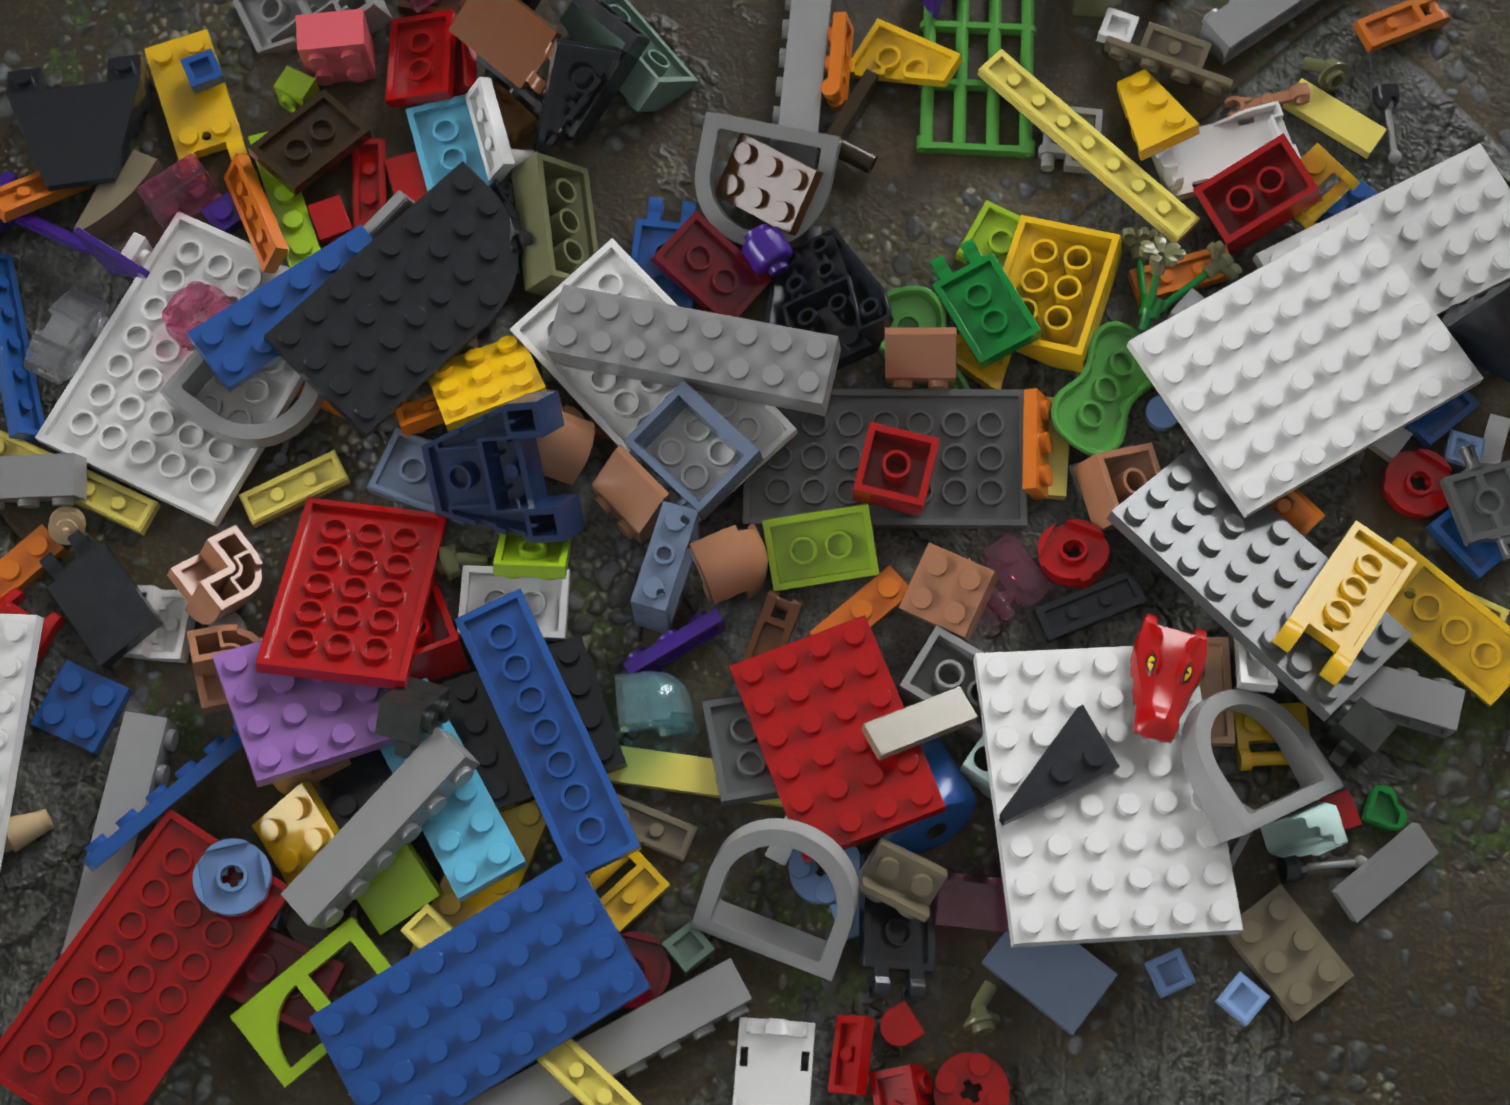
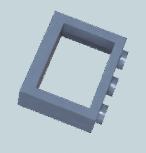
(686, 397)
(665, 568)

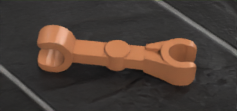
(1297, 95)

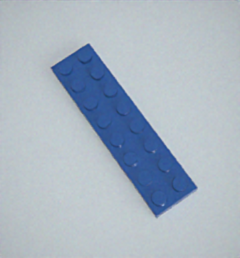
(547, 733)

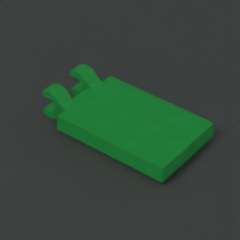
(984, 306)

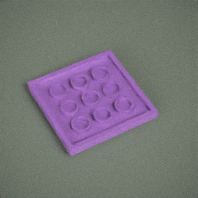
(296, 721)

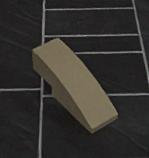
(118, 201)

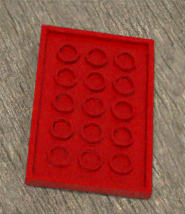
(353, 594)
(809, 719)

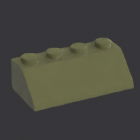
(558, 214)

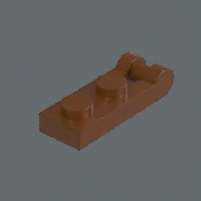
(770, 631)

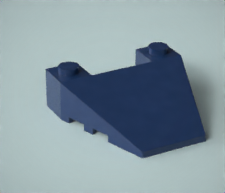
(495, 476)

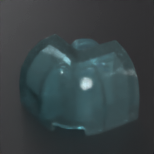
(653, 702)

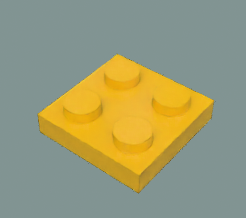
(296, 830)

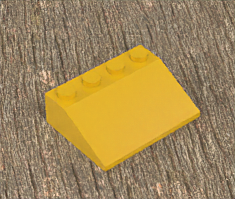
(1065, 283)

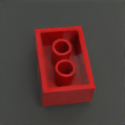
(1258, 194)

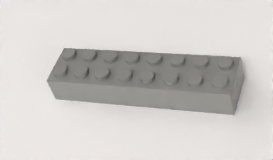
(703, 348)

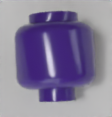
(767, 250)

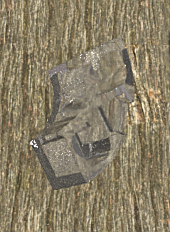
(68, 335)

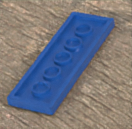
(234, 337)

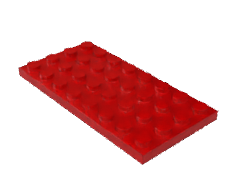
(133, 980)

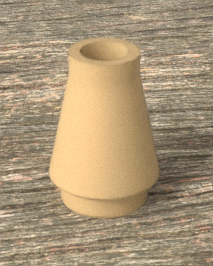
(27, 828)

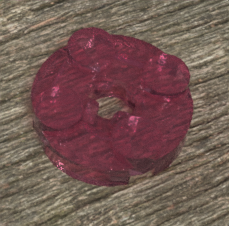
(186, 303)

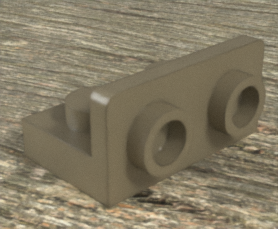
(901, 879)

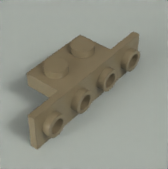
(1171, 53)

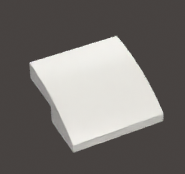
(170, 640)

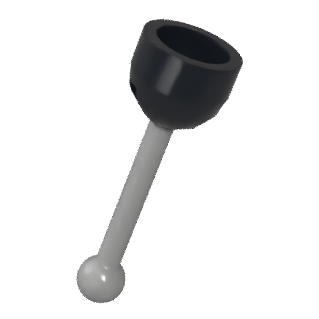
(1386, 99)
(1295, 868)

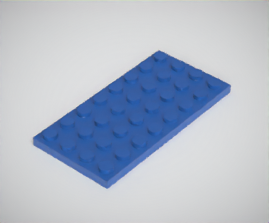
(483, 997)

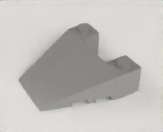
(273, 22)

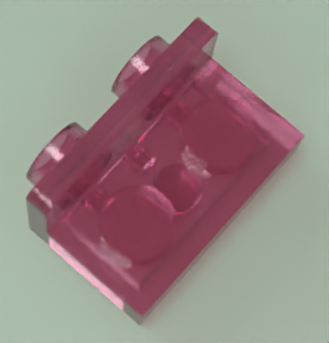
(179, 188)
(972, 903)

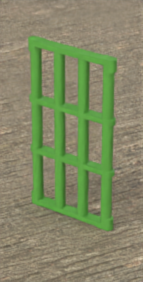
(960, 84)

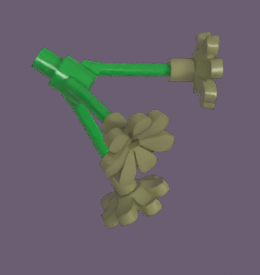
(1153, 247)

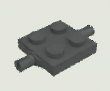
(1480, 501)

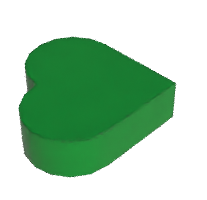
(1382, 810)

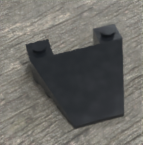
(81, 130)
(1484, 329)

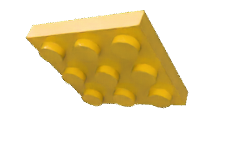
(484, 380)

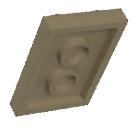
(1288, 954)

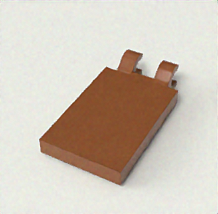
(508, 38)

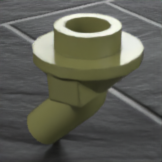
(1332, 73)
(451, 561)
(982, 1020)

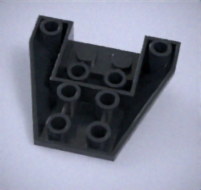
(832, 295)

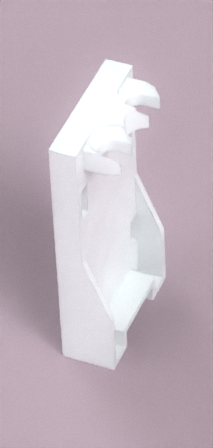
(1218, 148)
(773, 1062)

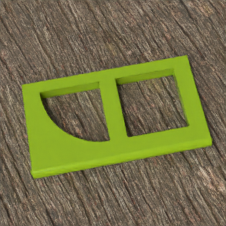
(260, 1015)

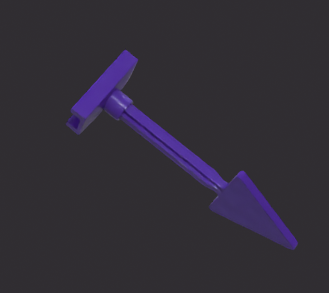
(79, 240)

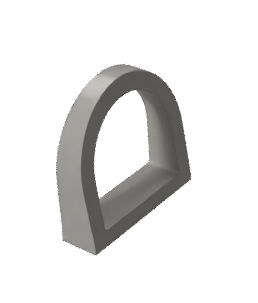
(707, 156)
(193, 377)
(1213, 790)
(767, 935)

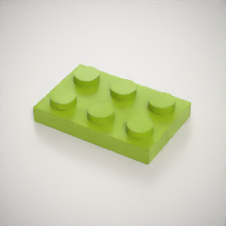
(820, 547)

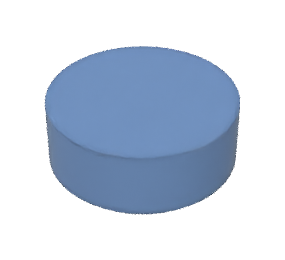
(1159, 416)

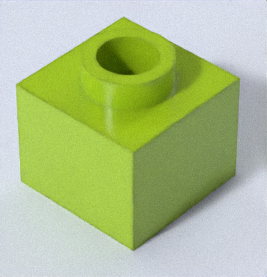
(295, 89)

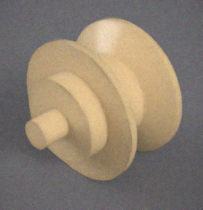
(65, 522)

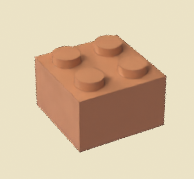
(949, 591)

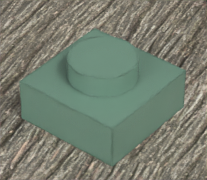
(688, 948)

